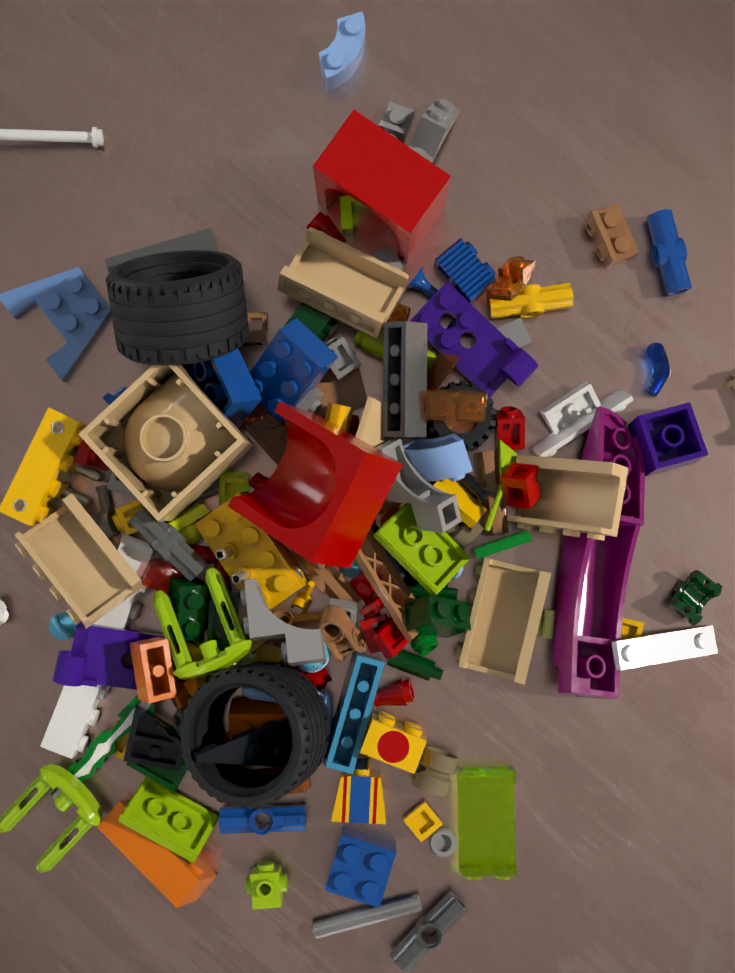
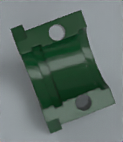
(694, 595)

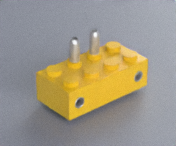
(46, 470)
(251, 553)

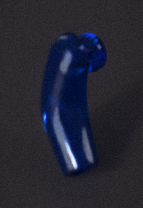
(660, 368)

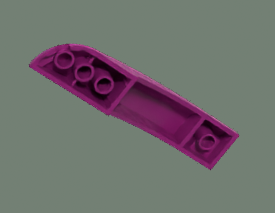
(597, 573)

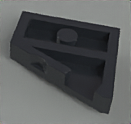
(152, 743)

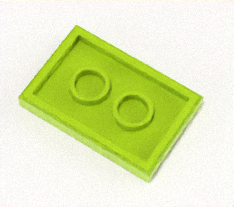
(426, 555)
(169, 819)

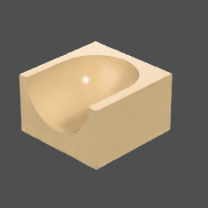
(165, 440)

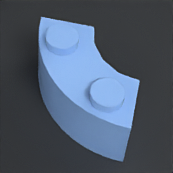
(345, 53)
(439, 457)

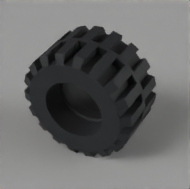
(481, 430)

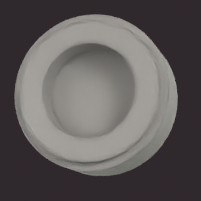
(443, 842)

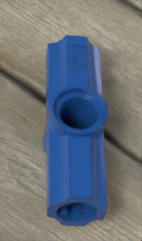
(669, 252)
(282, 819)

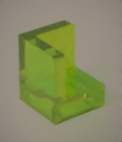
(233, 483)

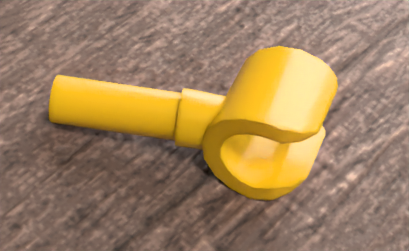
(303, 599)

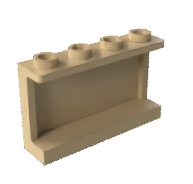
(343, 282)
(575, 497)
(78, 563)
(503, 619)

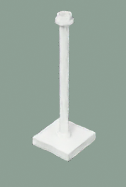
(95, 137)

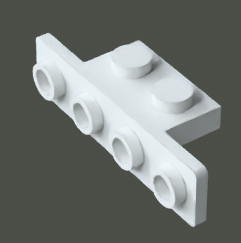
(573, 415)

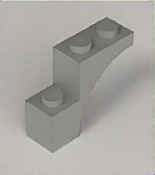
(433, 128)
(431, 507)
(301, 644)

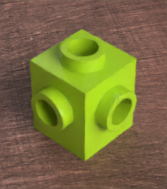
(266, 885)

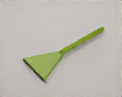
(506, 458)

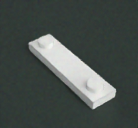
(664, 647)

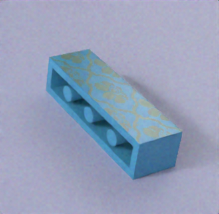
(353, 712)

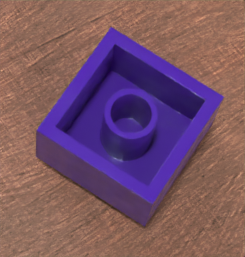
(669, 438)

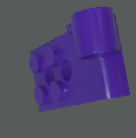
(493, 355)
(97, 657)

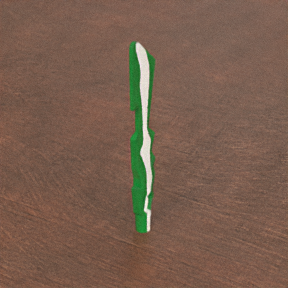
(105, 743)

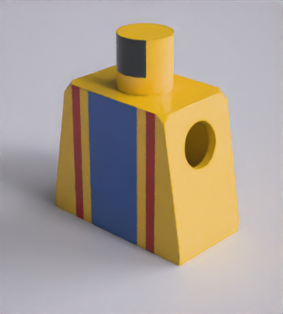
(360, 796)

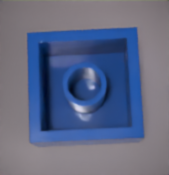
(360, 867)

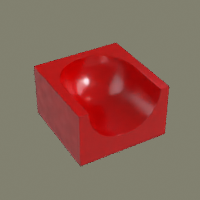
(385, 178)
(321, 491)

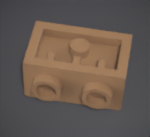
(611, 235)

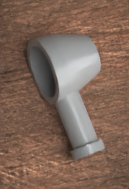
(104, 518)

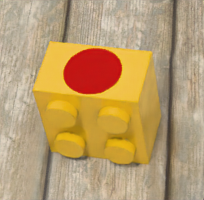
(393, 741)

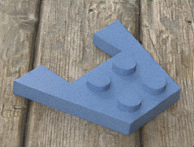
(71, 306)

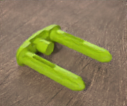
(214, 660)
(72, 793)

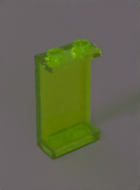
(486, 822)

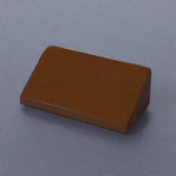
(440, 370)

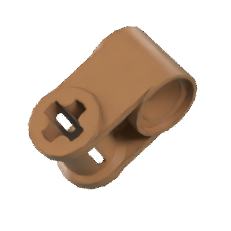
(340, 633)

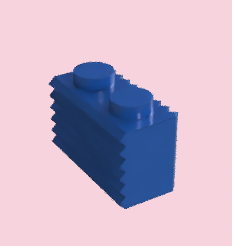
(465, 270)

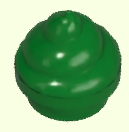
(424, 644)

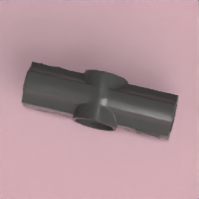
(168, 543)
(415, 944)

